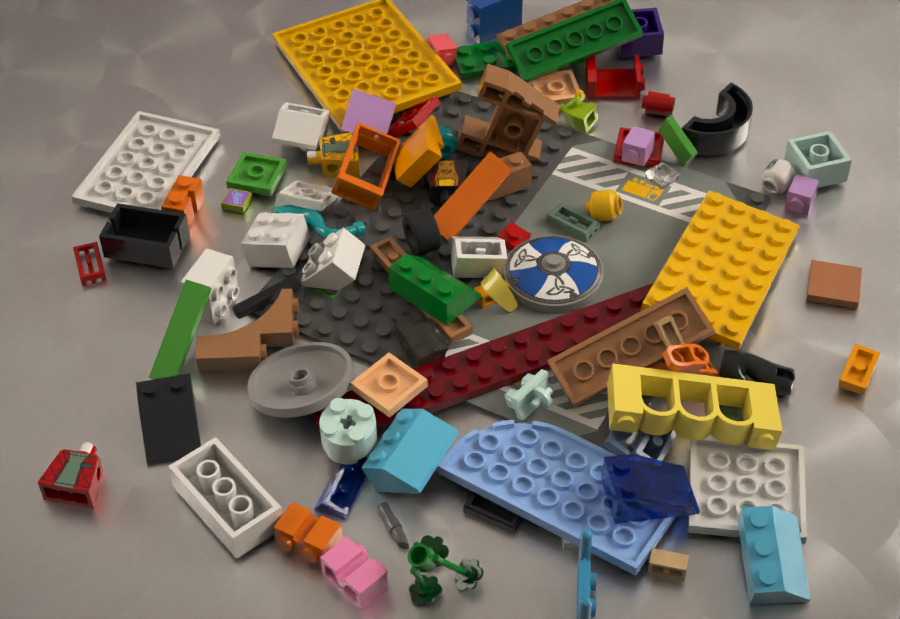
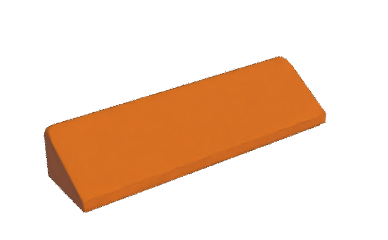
(471, 195)

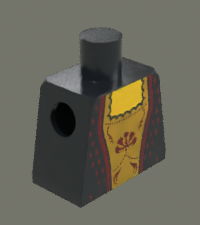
(445, 179)

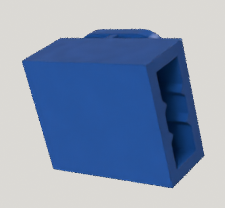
(492, 17)

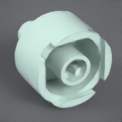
(348, 430)

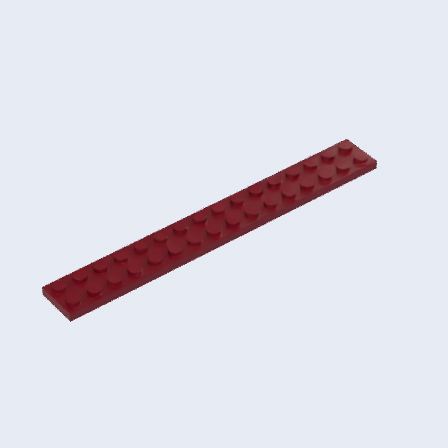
(508, 357)

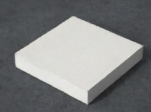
(306, 195)

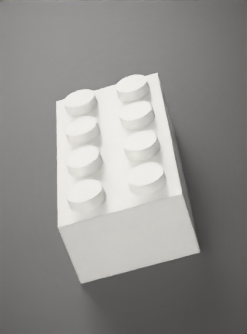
(225, 497)

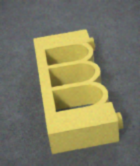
(629, 413)

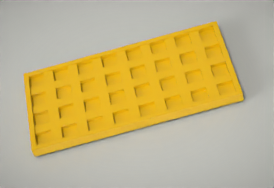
(726, 263)

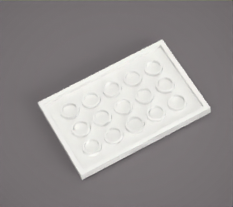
(145, 163)

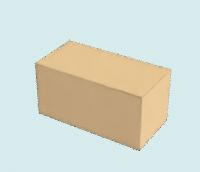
(668, 564)

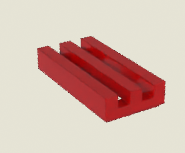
(92, 275)

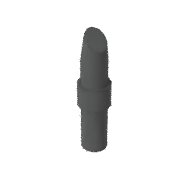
(393, 525)

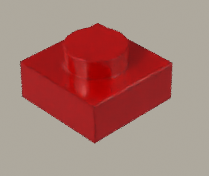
(513, 235)

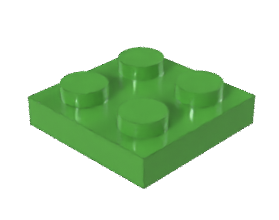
(257, 173)

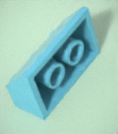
(409, 452)
(772, 556)

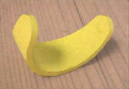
(499, 291)

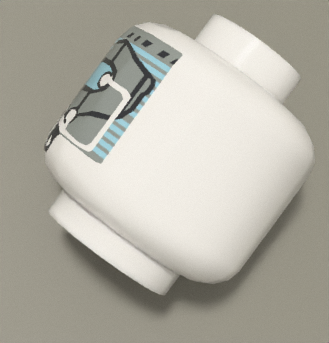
(778, 176)

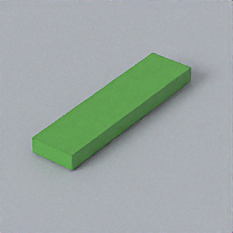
(180, 330)

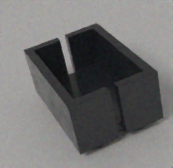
(144, 235)

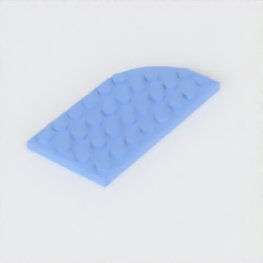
(553, 483)

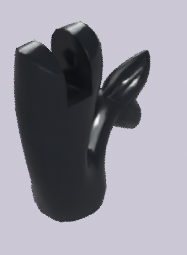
(739, 364)

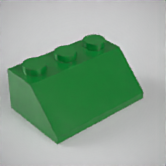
(430, 288)

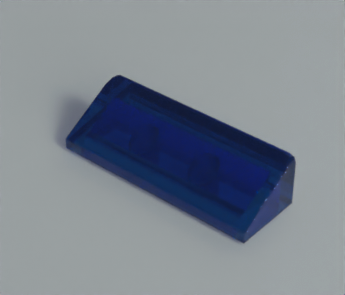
(341, 489)

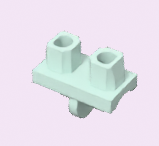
(533, 393)

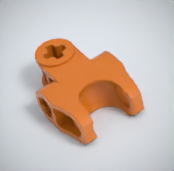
(687, 359)

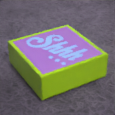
(236, 200)

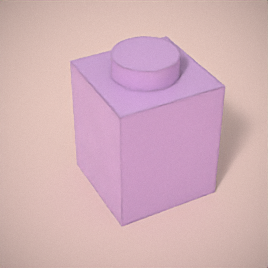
(638, 146)
(801, 194)

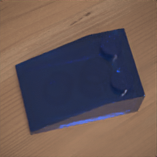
(646, 489)

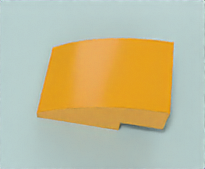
(419, 153)

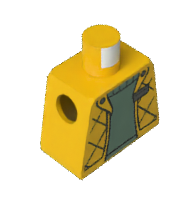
(332, 154)

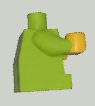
(578, 114)

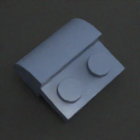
(639, 443)

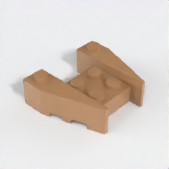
(515, 120)

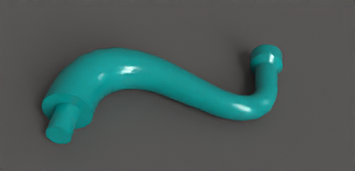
(315, 220)

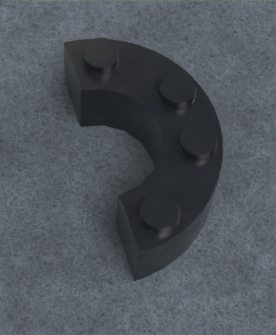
(726, 132)

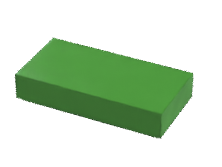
(677, 141)

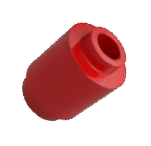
(658, 104)

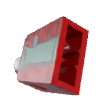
(73, 477)

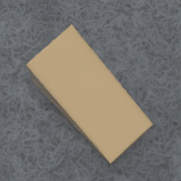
(668, 331)

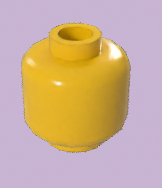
(604, 205)

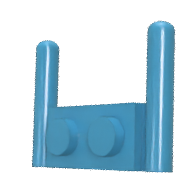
(585, 579)

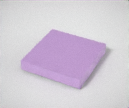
(368, 111)

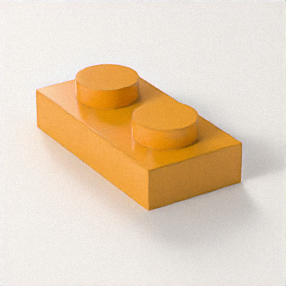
(859, 369)

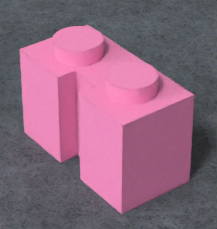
(353, 573)

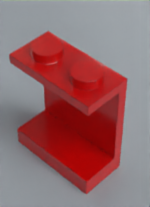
(614, 82)

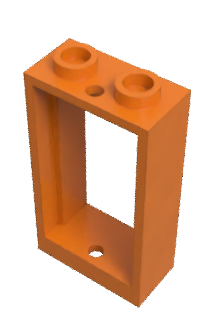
(359, 190)

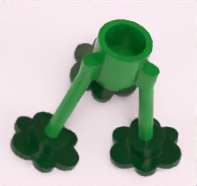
(432, 554)

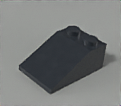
(168, 418)

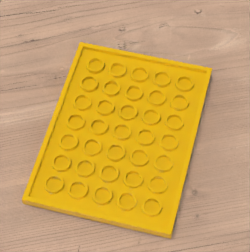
(365, 51)

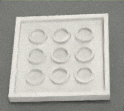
(742, 476)

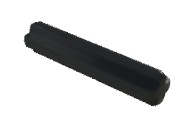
(265, 297)

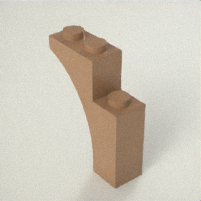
(248, 345)

